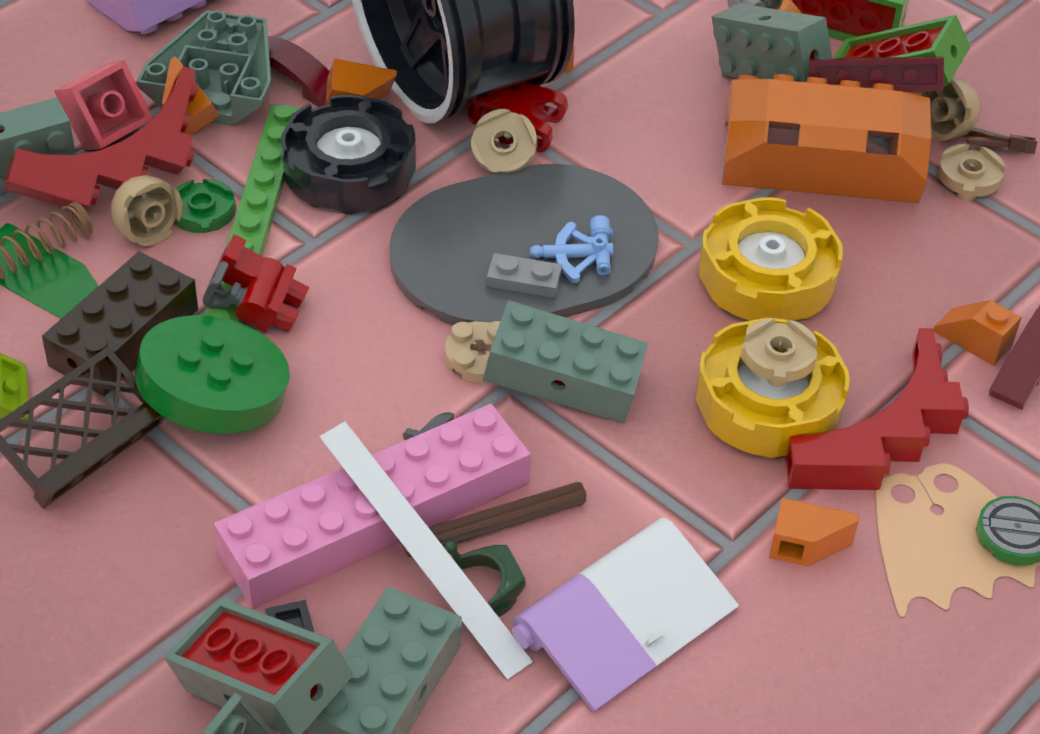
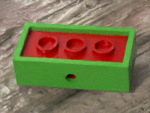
(856, 17)
(923, 39)

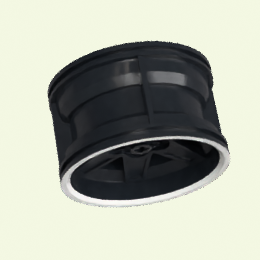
(465, 47)

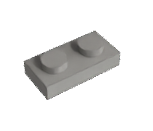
(524, 275)

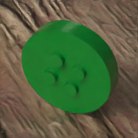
(211, 374)

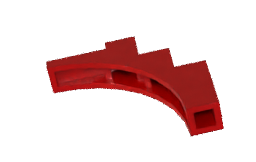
(73, 177)
(863, 452)

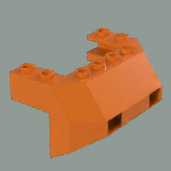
(831, 140)

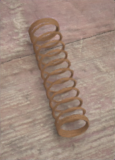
(83, 216)

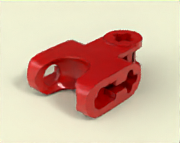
(525, 100)

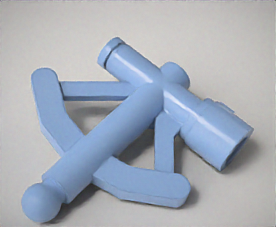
(594, 248)

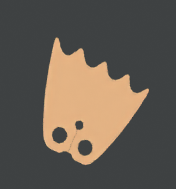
(942, 552)

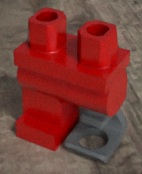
(257, 289)

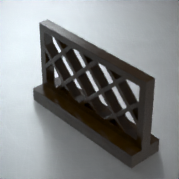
(91, 455)

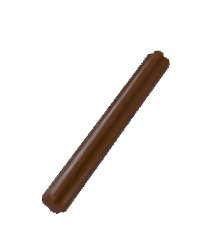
(509, 514)

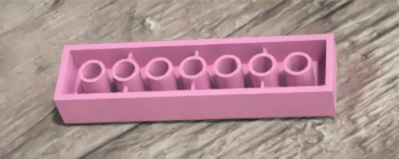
(334, 524)

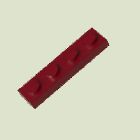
(905, 73)

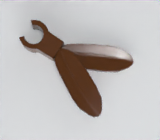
(1013, 142)

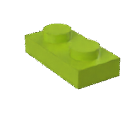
(12, 385)

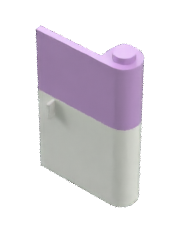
(626, 613)

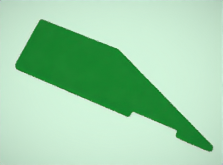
(53, 283)

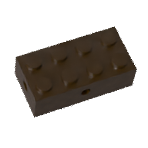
(119, 316)

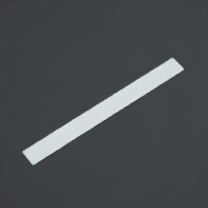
(426, 550)

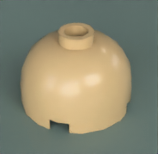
(953, 110)
(146, 209)

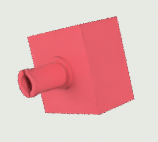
(104, 105)

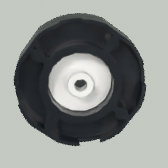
(348, 154)

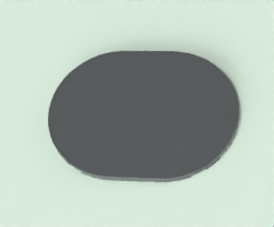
(450, 237)

